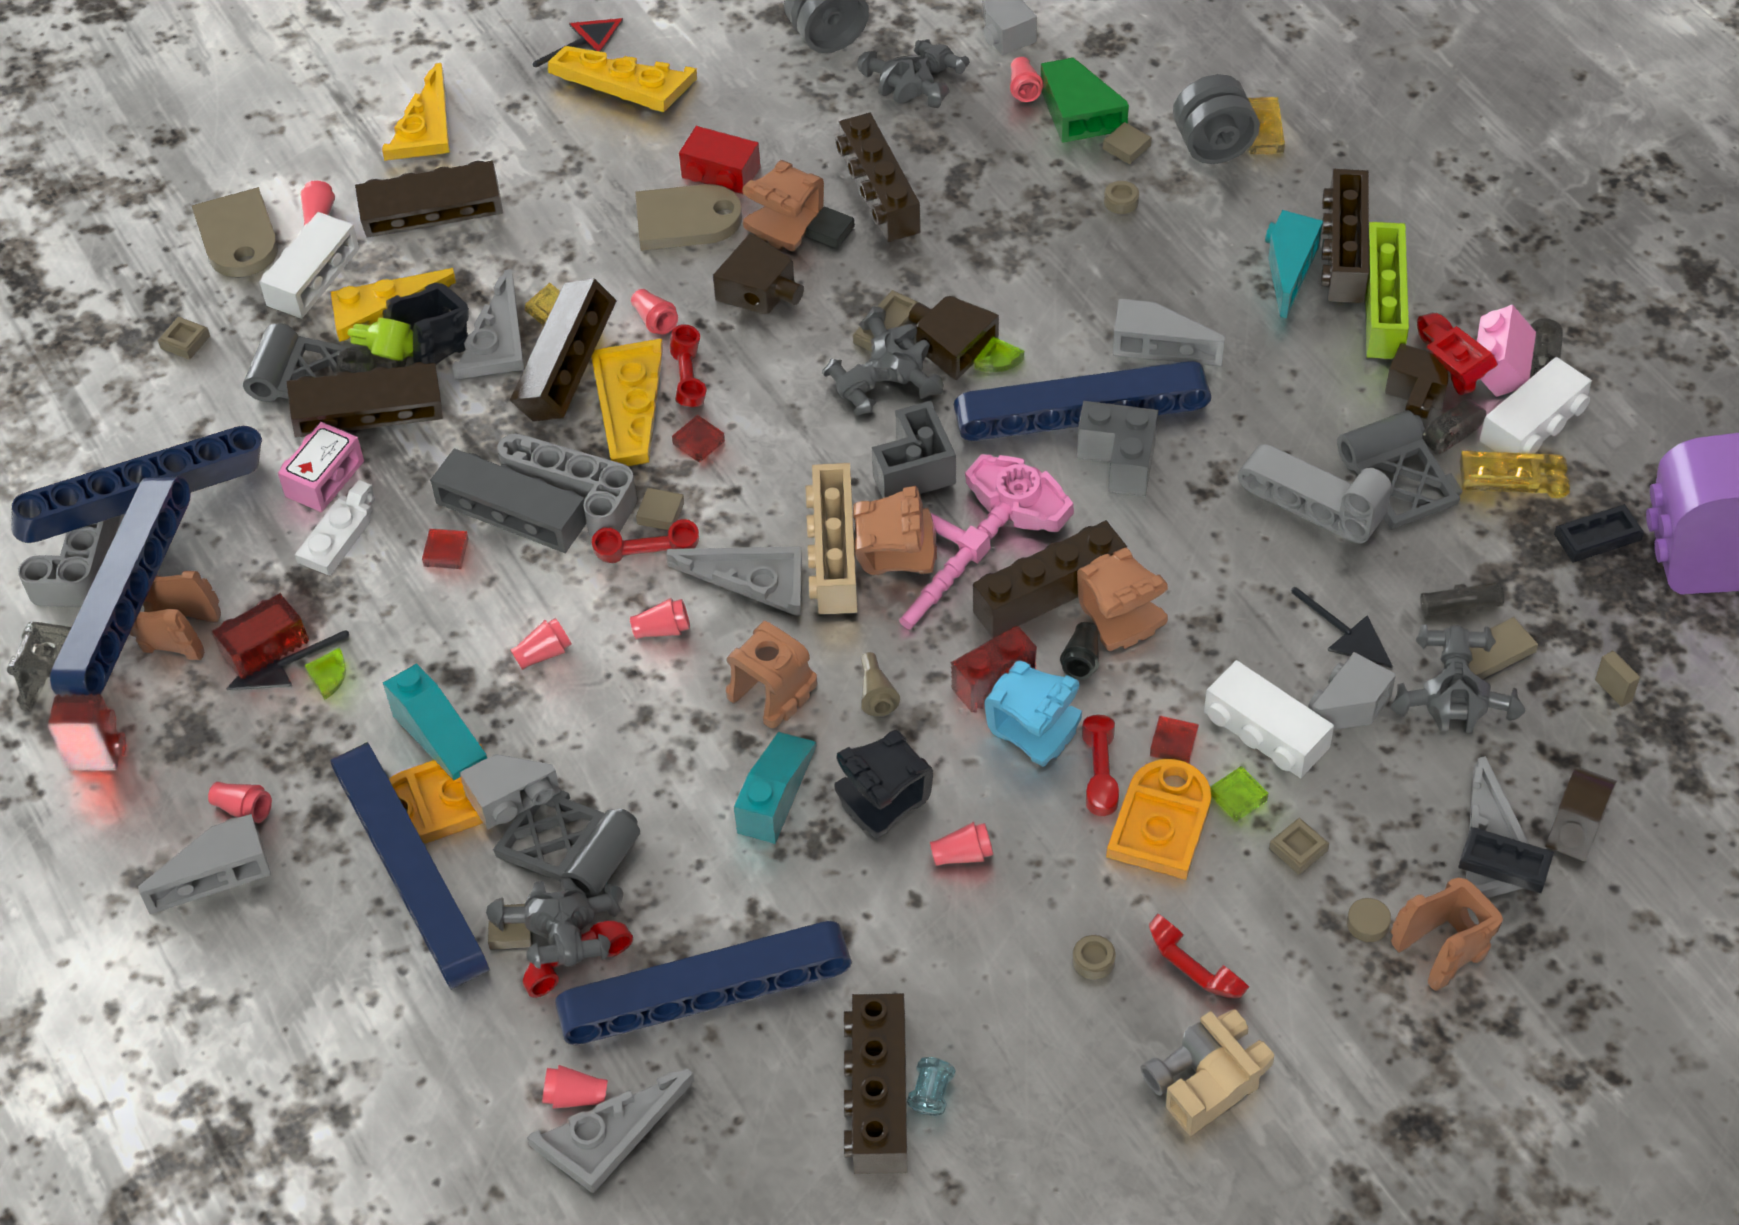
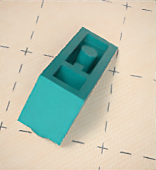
(1291, 252)
(432, 720)
(772, 787)

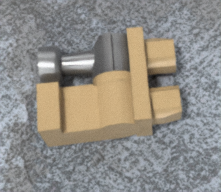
(1221, 1067)

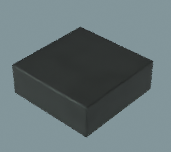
(830, 227)

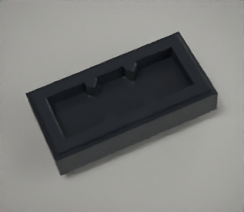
(1598, 533)
(1506, 859)

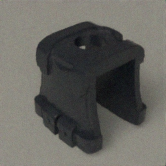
(434, 327)
(882, 782)

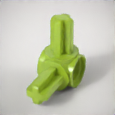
(384, 338)

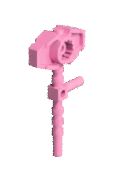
(1008, 493)

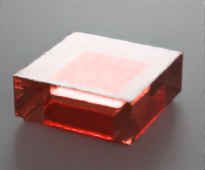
(698, 438)
(445, 548)
(1174, 739)

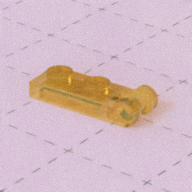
(1514, 473)

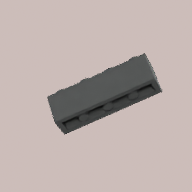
(509, 500)

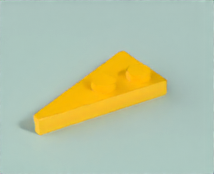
(424, 123)
(366, 302)

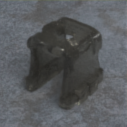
(35, 660)

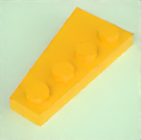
(627, 395)

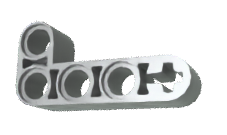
(604, 484)
(1317, 495)
(68, 577)

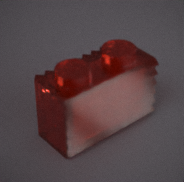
(260, 635)
(981, 668)
(86, 732)

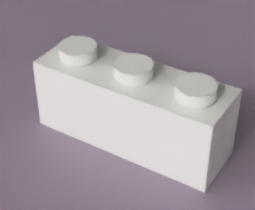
(309, 265)
(1537, 409)
(1268, 719)

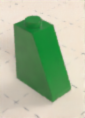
(1080, 101)

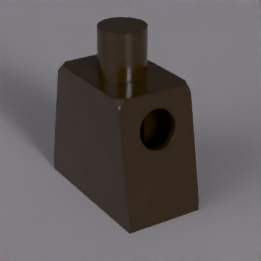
(756, 277)
(954, 332)

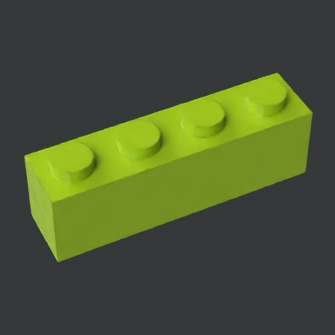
(1386, 290)

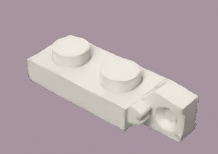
(337, 530)

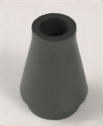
(1081, 653)

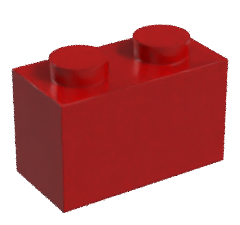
(719, 159)

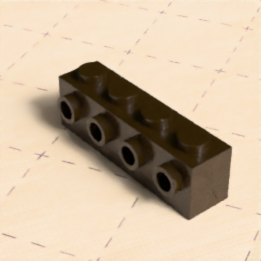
(878, 177)
(428, 198)
(1347, 236)
(563, 350)
(365, 398)
(1041, 580)
(878, 1084)

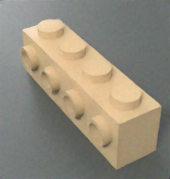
(834, 539)

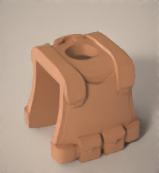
(789, 203)
(895, 534)
(1118, 599)
(165, 607)
(777, 663)
(1449, 905)

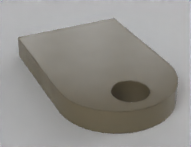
(686, 216)
(236, 229)

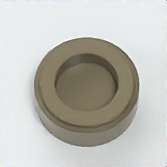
(1121, 197)
(1368, 920)
(1094, 957)

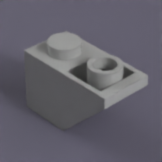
(1354, 693)
(507, 786)

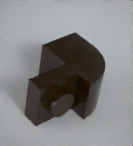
(1419, 379)
(1580, 813)

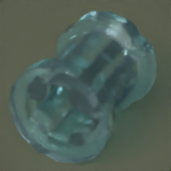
(931, 1086)

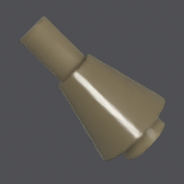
(878, 693)

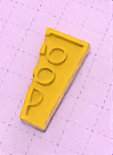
(622, 77)

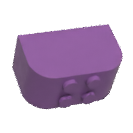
(1698, 515)

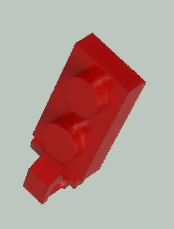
(1459, 353)

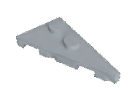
(496, 339)
(759, 573)
(1493, 814)
(602, 1138)

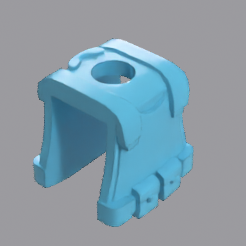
(1034, 711)

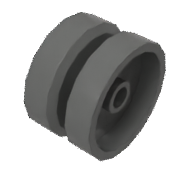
(828, 23)
(1215, 119)

